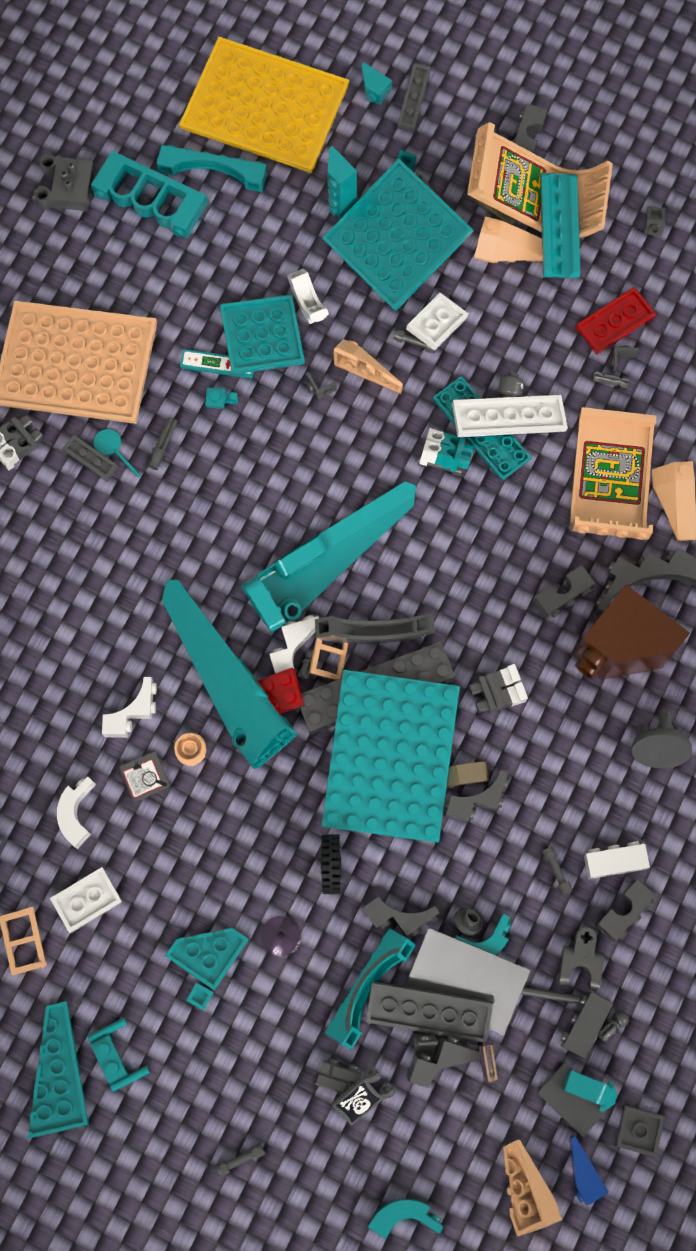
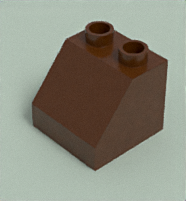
(628, 639)

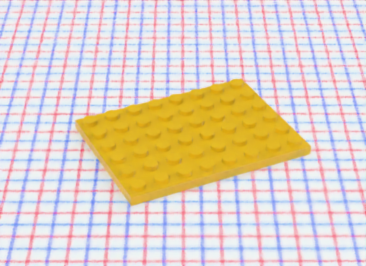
(264, 104)

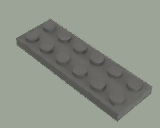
(429, 1011)

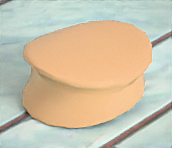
(190, 748)

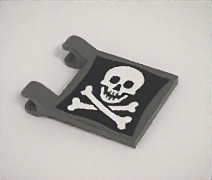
(362, 1097)

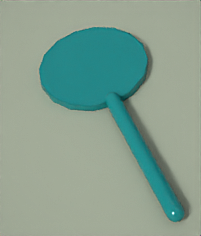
(108, 443)

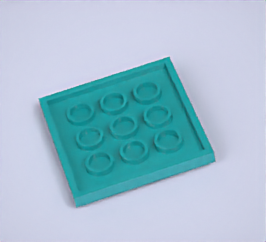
(262, 334)

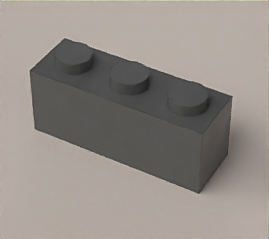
(586, 1024)

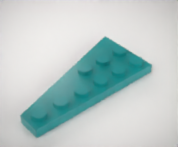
(58, 1083)

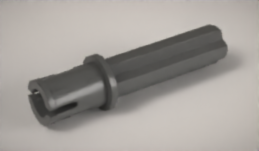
(159, 450)

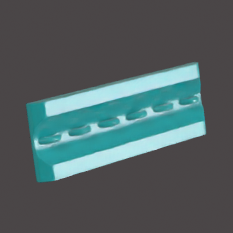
(560, 225)
(500, 452)

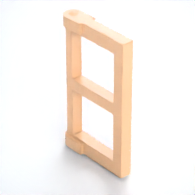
(319, 646)
(36, 937)

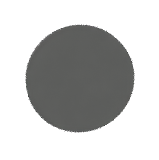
(662, 745)

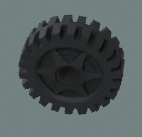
(330, 864)

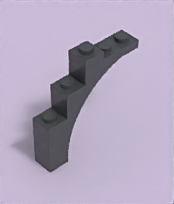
(680, 567)

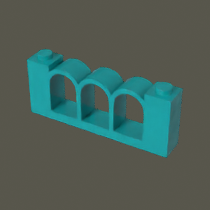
(180, 222)

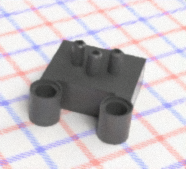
(70, 184)

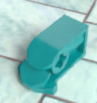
(590, 1089)

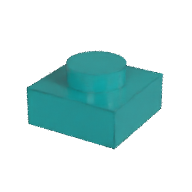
(200, 996)

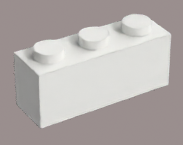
(616, 860)

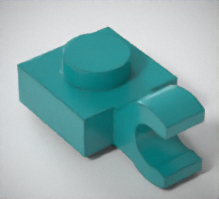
(218, 398)

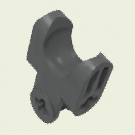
(583, 956)

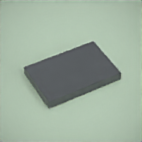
(573, 1109)

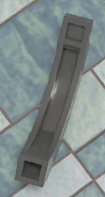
(367, 632)

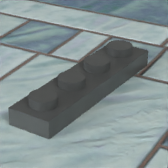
(414, 97)

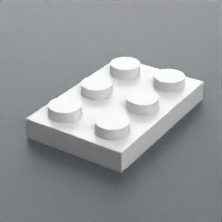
(437, 321)
(86, 900)

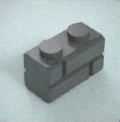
(337, 1077)

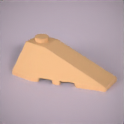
(507, 243)
(357, 361)
(676, 492)
(530, 1197)

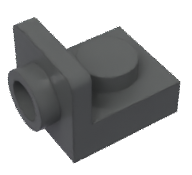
(655, 221)

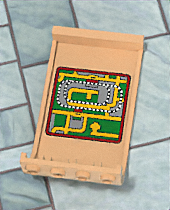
(510, 182)
(612, 474)

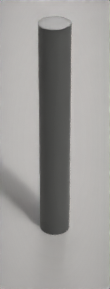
(551, 995)

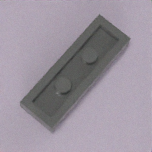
(90, 458)

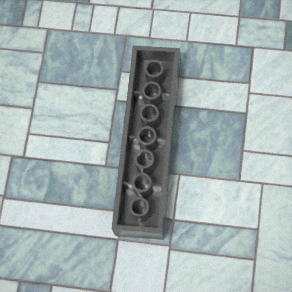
(425, 664)

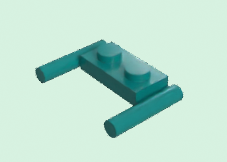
(109, 1058)

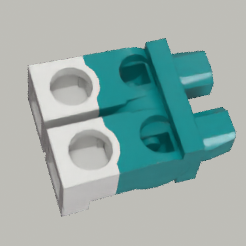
(446, 451)

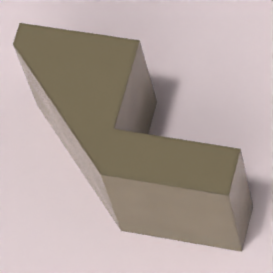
(467, 774)

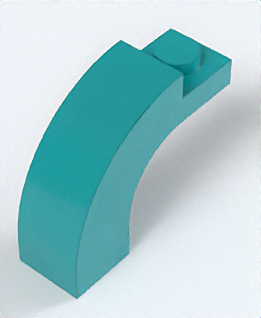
(496, 941)
(401, 1209)

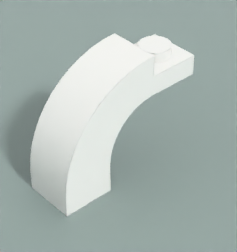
(306, 297)
(67, 812)

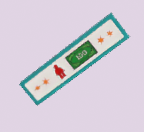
(209, 363)

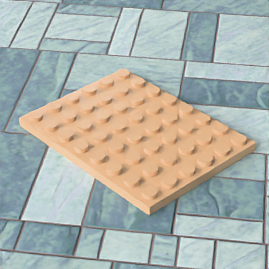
(75, 361)

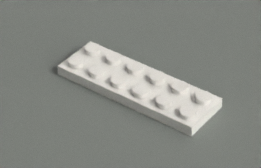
(509, 415)

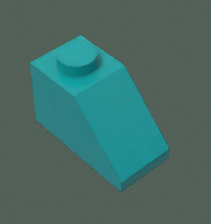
(375, 84)

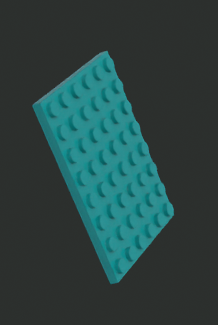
(390, 756)

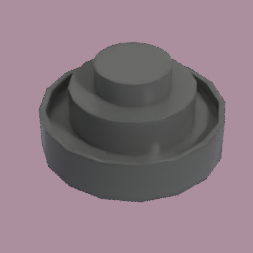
(468, 921)

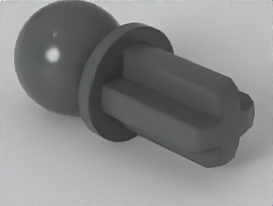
(304, 671)
(619, 1020)

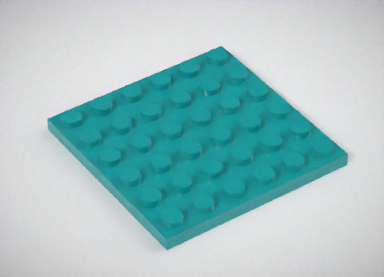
(397, 234)

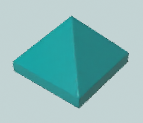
(407, 158)

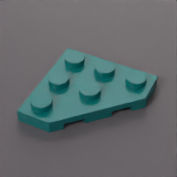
(208, 954)

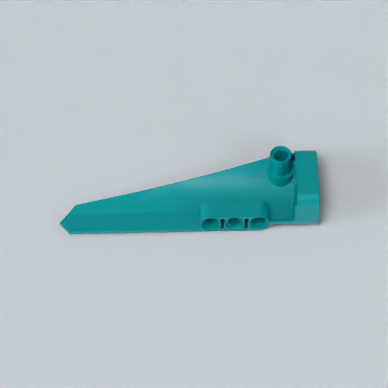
(315, 564)
(228, 681)

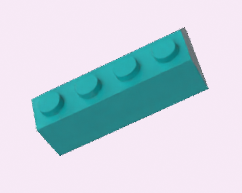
(341, 184)

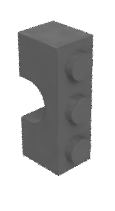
(531, 121)
(551, 602)
(639, 898)

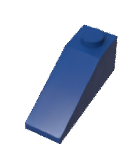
(585, 1177)

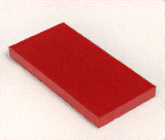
(615, 320)

